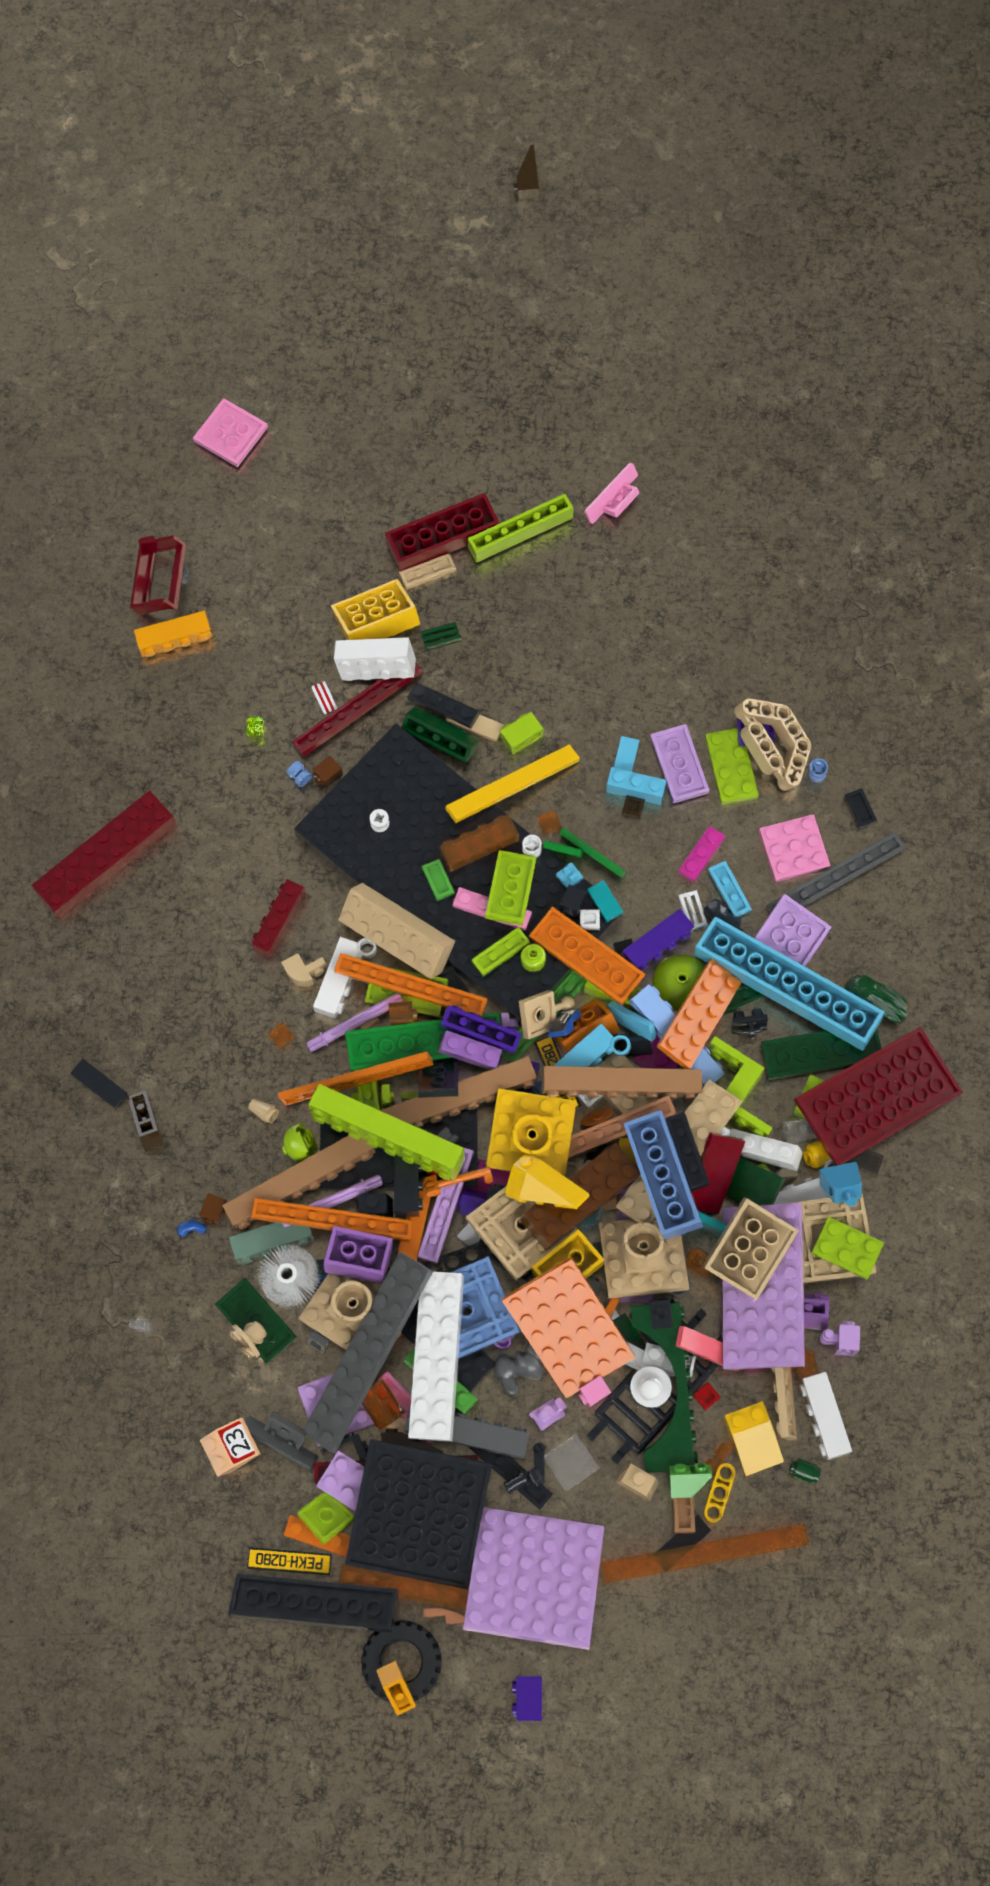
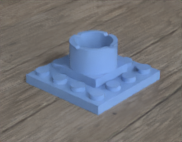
(489, 1316)

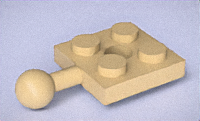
(545, 1003)

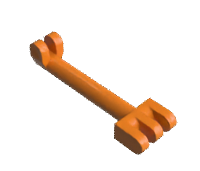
(433, 1185)

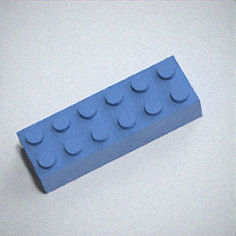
(663, 1175)

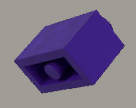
(528, 1698)

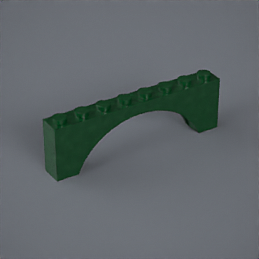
(676, 1442)

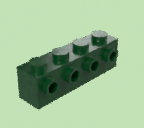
(440, 734)

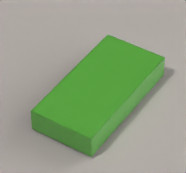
(438, 880)

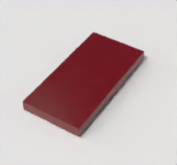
(720, 1161)

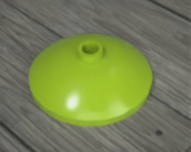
(667, 978)

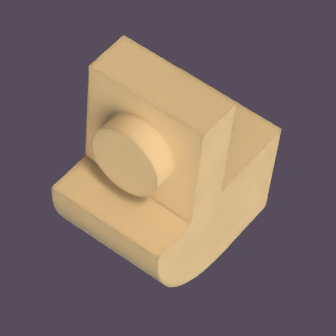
(301, 974)

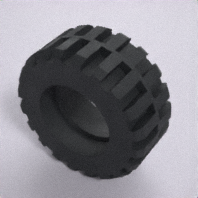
(418, 1636)

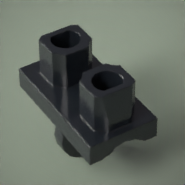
(749, 1024)

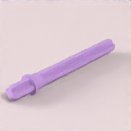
(352, 1023)
(348, 1193)

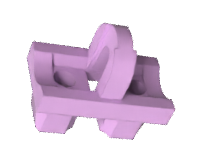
(548, 1413)

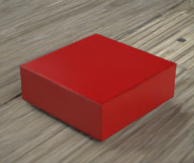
(706, 1396)

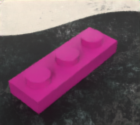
(701, 853)

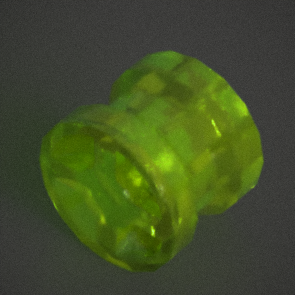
(254, 726)

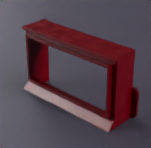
(143, 574)

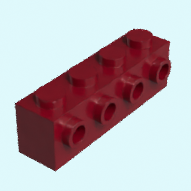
(278, 919)

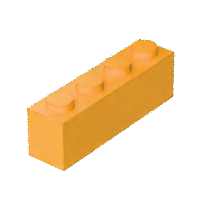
(173, 634)

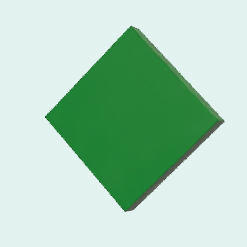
(563, 849)

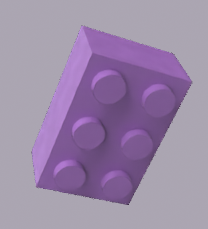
(358, 1255)

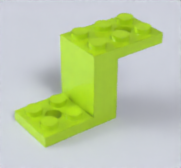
(742, 1085)

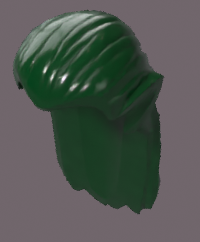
(878, 995)

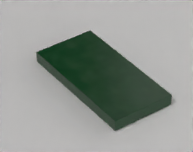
(246, 1305)

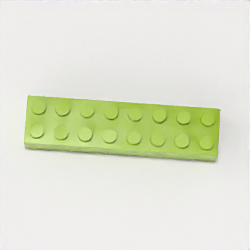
(386, 1132)

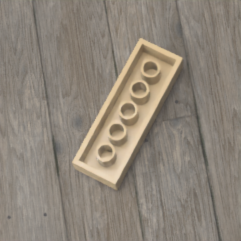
(396, 930)

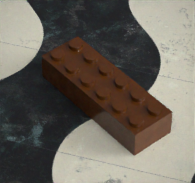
(601, 1178)

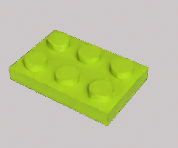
(847, 1248)

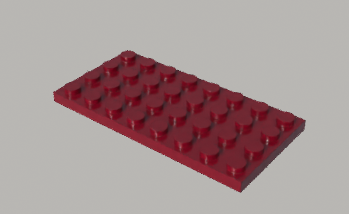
(878, 1096)

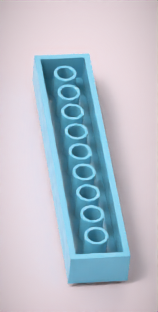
(790, 983)

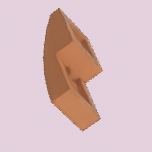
(450, 1616)

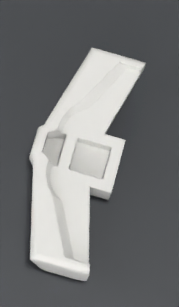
(656, 1356)

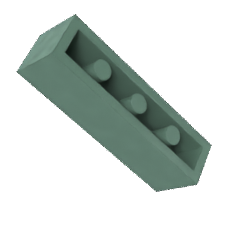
(266, 1238)

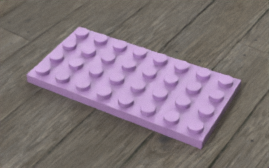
(772, 1327)

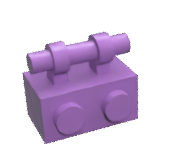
(816, 1311)

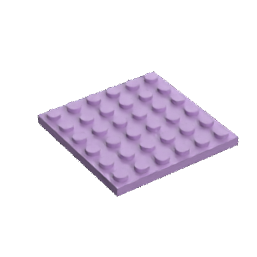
(534, 1578)

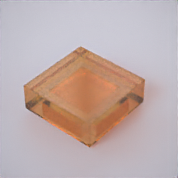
(549, 822)
(281, 1035)

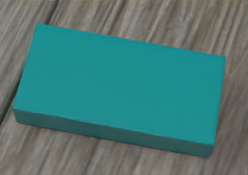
(605, 901)

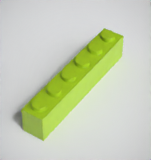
(520, 528)

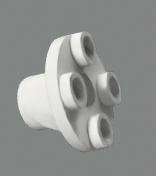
(651, 1386)

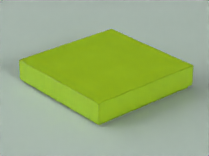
(325, 1517)

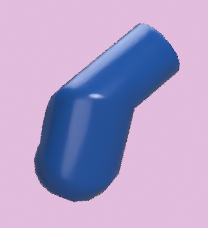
(187, 1226)

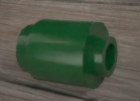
(805, 1471)

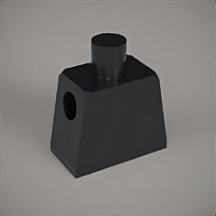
(375, 1204)

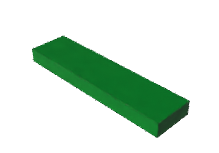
(592, 852)

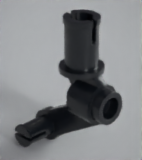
(532, 1477)

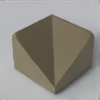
(789, 1175)

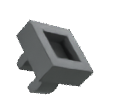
(318, 1342)

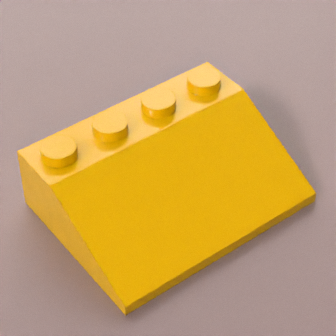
(376, 613)

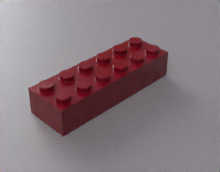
(440, 532)

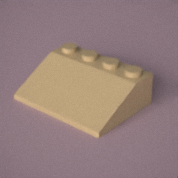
(750, 1248)

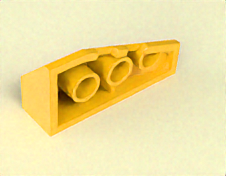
(538, 1182)

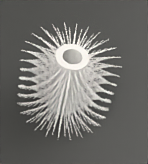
(291, 1285)

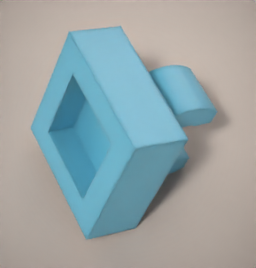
(569, 875)

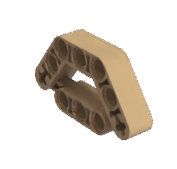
(752, 717)

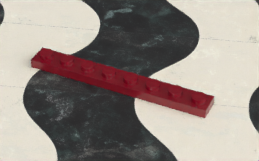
(350, 712)

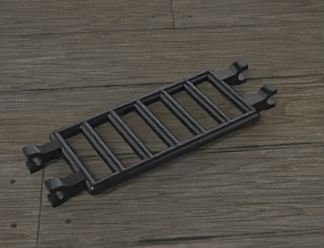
(664, 1418)

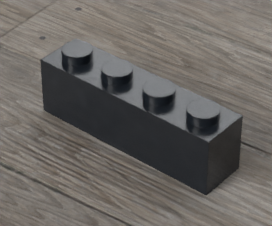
(407, 1188)

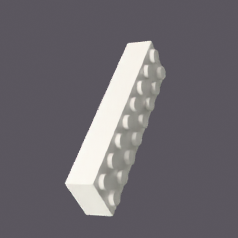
(436, 1358)

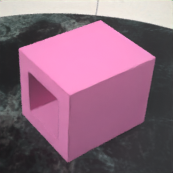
(594, 1391)

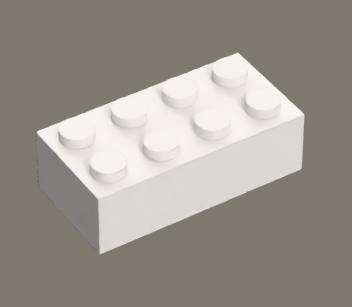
(374, 658)

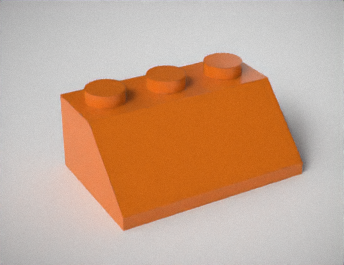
(591, 1017)

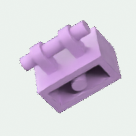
(845, 1339)

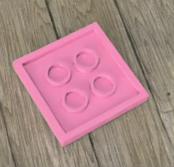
(230, 432)
(794, 848)

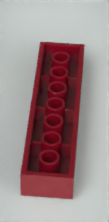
(104, 854)

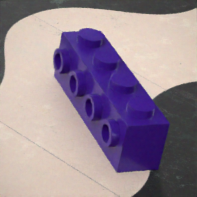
(658, 940)
(479, 1029)

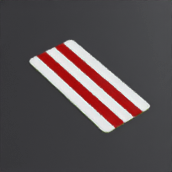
(324, 697)

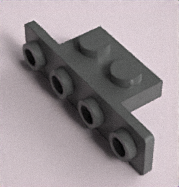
(283, 1437)

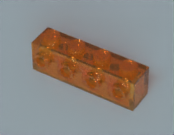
(479, 843)

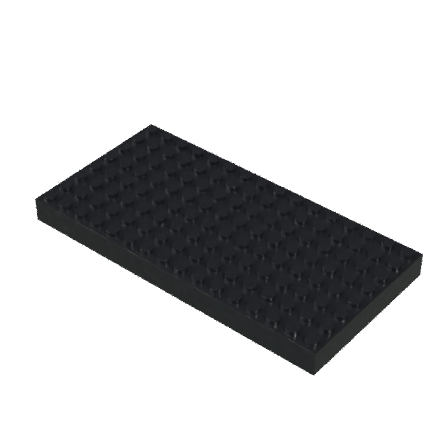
(414, 792)

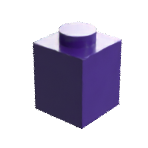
(471, 1200)

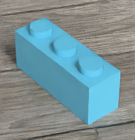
(636, 785)

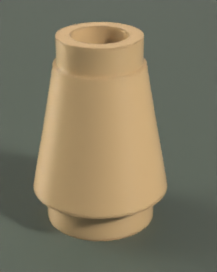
(264, 1111)

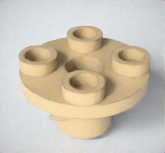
(251, 1335)

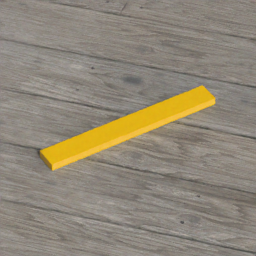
(512, 783)

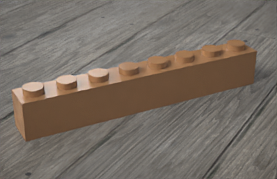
(621, 1081)
(470, 1094)
(300, 1178)

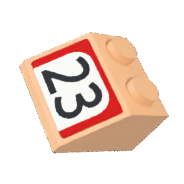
(230, 1447)

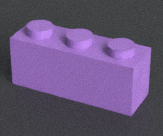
(469, 1050)

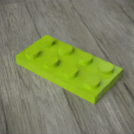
(731, 767)
(510, 887)
(377, 994)

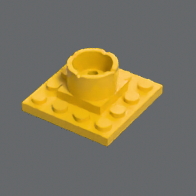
(520, 1113)

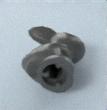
(524, 1364)

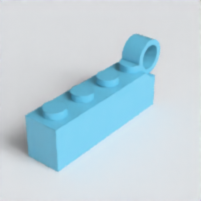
(593, 1048)

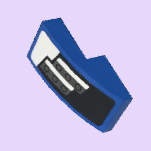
(563, 1023)

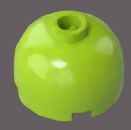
(299, 1143)

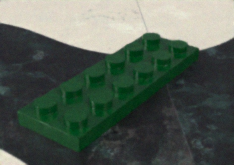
(812, 1054)

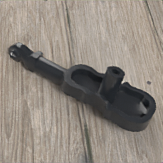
(717, 909)

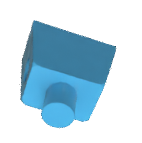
(842, 1183)

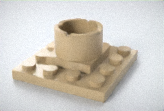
(813, 1219)
(498, 1226)
(641, 1259)
(331, 1311)

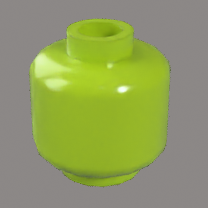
(530, 962)

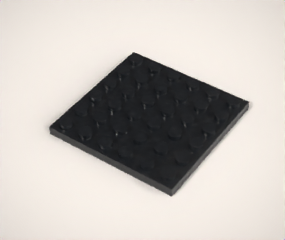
(418, 1514)

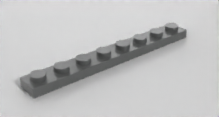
(844, 871)

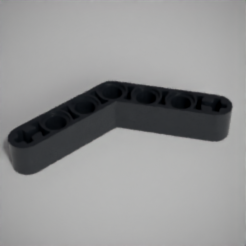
(460, 1255)

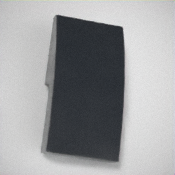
(639, 1045)

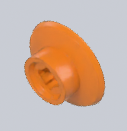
(597, 1117)

